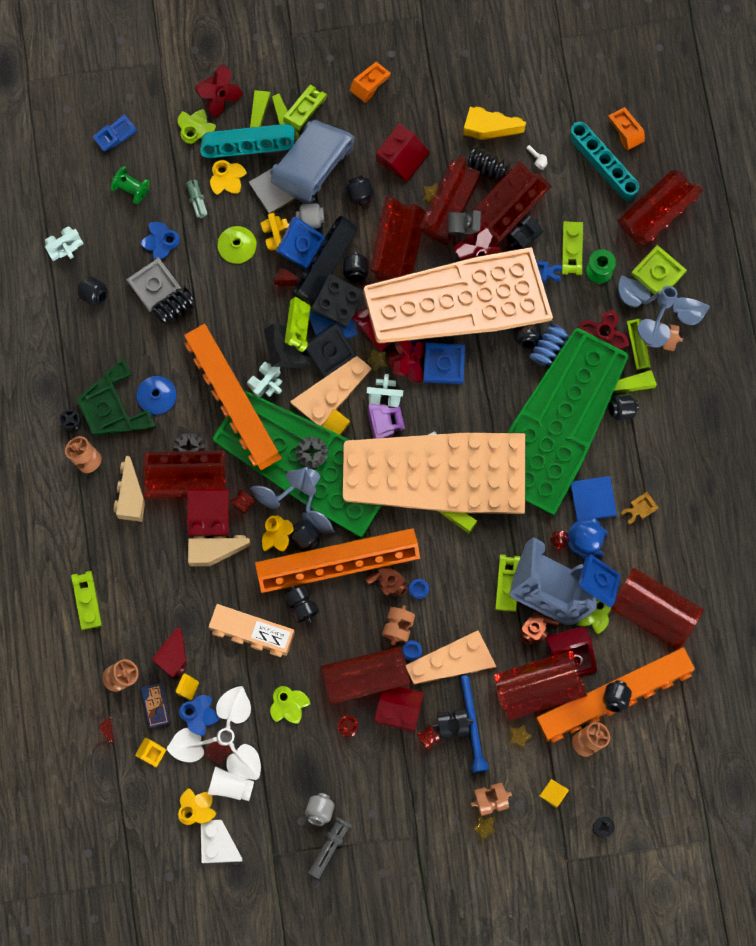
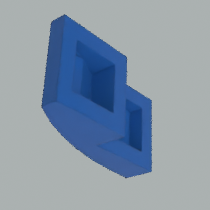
(115, 134)

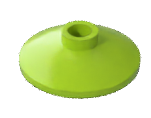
(237, 253)

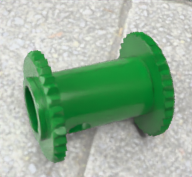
(130, 185)
(607, 262)

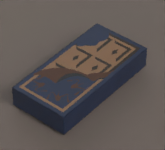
(155, 705)

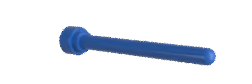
(479, 764)

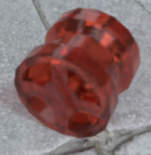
(242, 501)
(347, 722)
(428, 737)

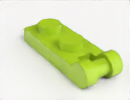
(304, 107)
(572, 247)
(297, 324)
(86, 601)
(504, 601)

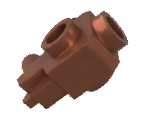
(391, 581)
(535, 628)

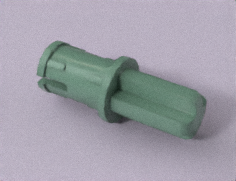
(196, 199)

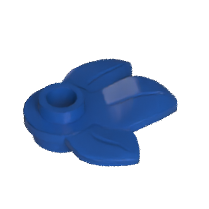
(157, 240)
(201, 716)

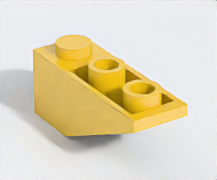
(487, 125)

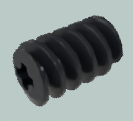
(487, 165)
(174, 305)

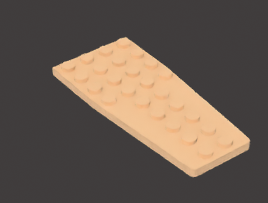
(460, 298)
(438, 472)

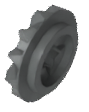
(182, 442)
(318, 458)

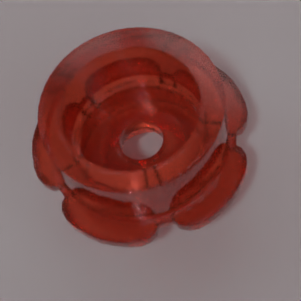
(560, 539)

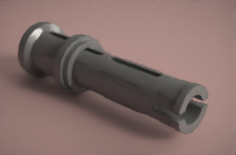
(334, 838)

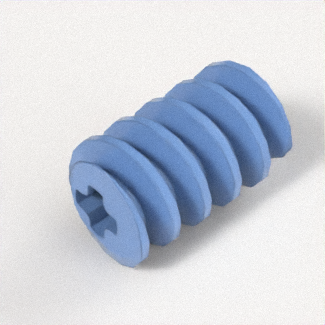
(548, 345)

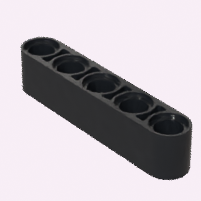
(325, 260)

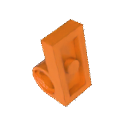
(368, 81)
(629, 130)

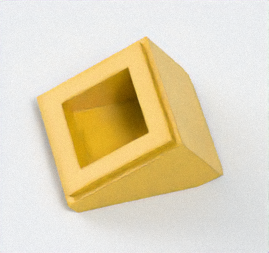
(336, 422)
(187, 687)
(150, 752)
(554, 793)

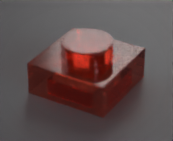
(218, 752)

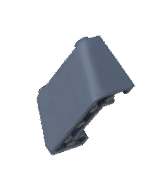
(311, 160)
(550, 586)

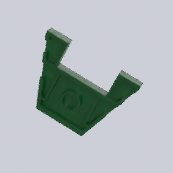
(104, 409)

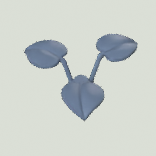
(651, 332)
(305, 481)

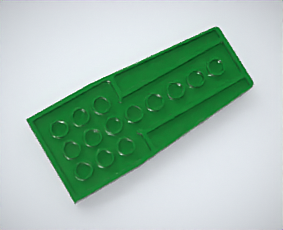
(565, 416)
(286, 432)

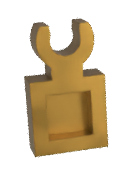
(641, 507)

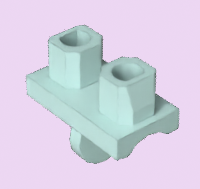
(64, 245)
(270, 373)
(375, 393)

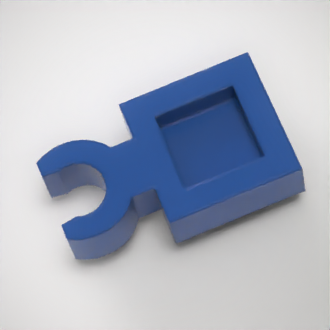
(548, 272)

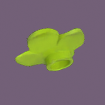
(196, 124)
(598, 618)
(290, 707)

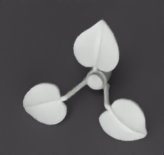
(245, 760)

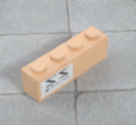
(251, 630)

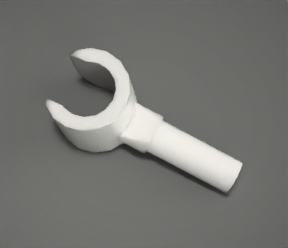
(541, 161)

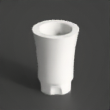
(230, 785)

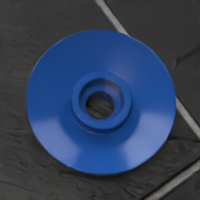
(156, 404)

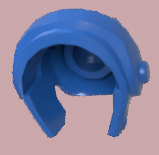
(586, 538)

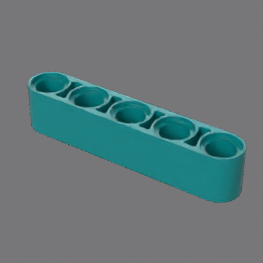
(247, 141)
(603, 152)

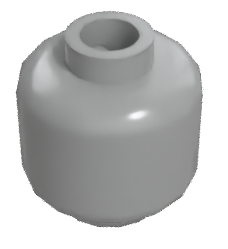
(311, 214)
(319, 809)

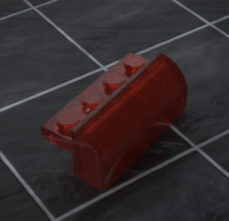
(450, 197)
(511, 200)
(659, 207)
(397, 240)
(176, 472)
(657, 609)
(365, 675)
(540, 685)

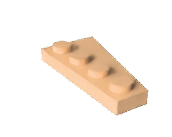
(331, 391)
(452, 660)

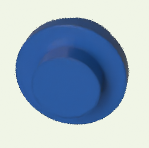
(418, 588)
(412, 650)

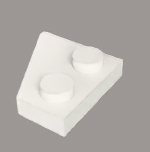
(217, 843)

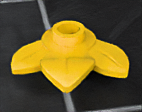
(227, 180)
(276, 533)
(198, 806)

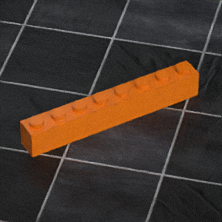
(232, 396)
(337, 560)
(641, 682)

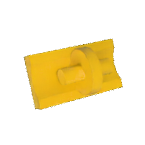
(278, 227)

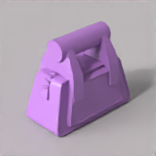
(381, 420)

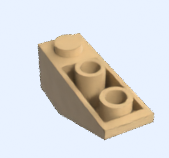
(131, 500)
(213, 550)

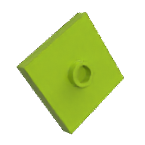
(658, 270)

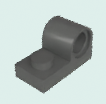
(463, 223)

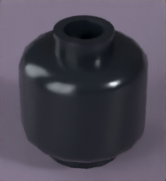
(360, 190)
(355, 267)
(92, 291)
(527, 335)
(623, 407)
(304, 535)
(617, 696)

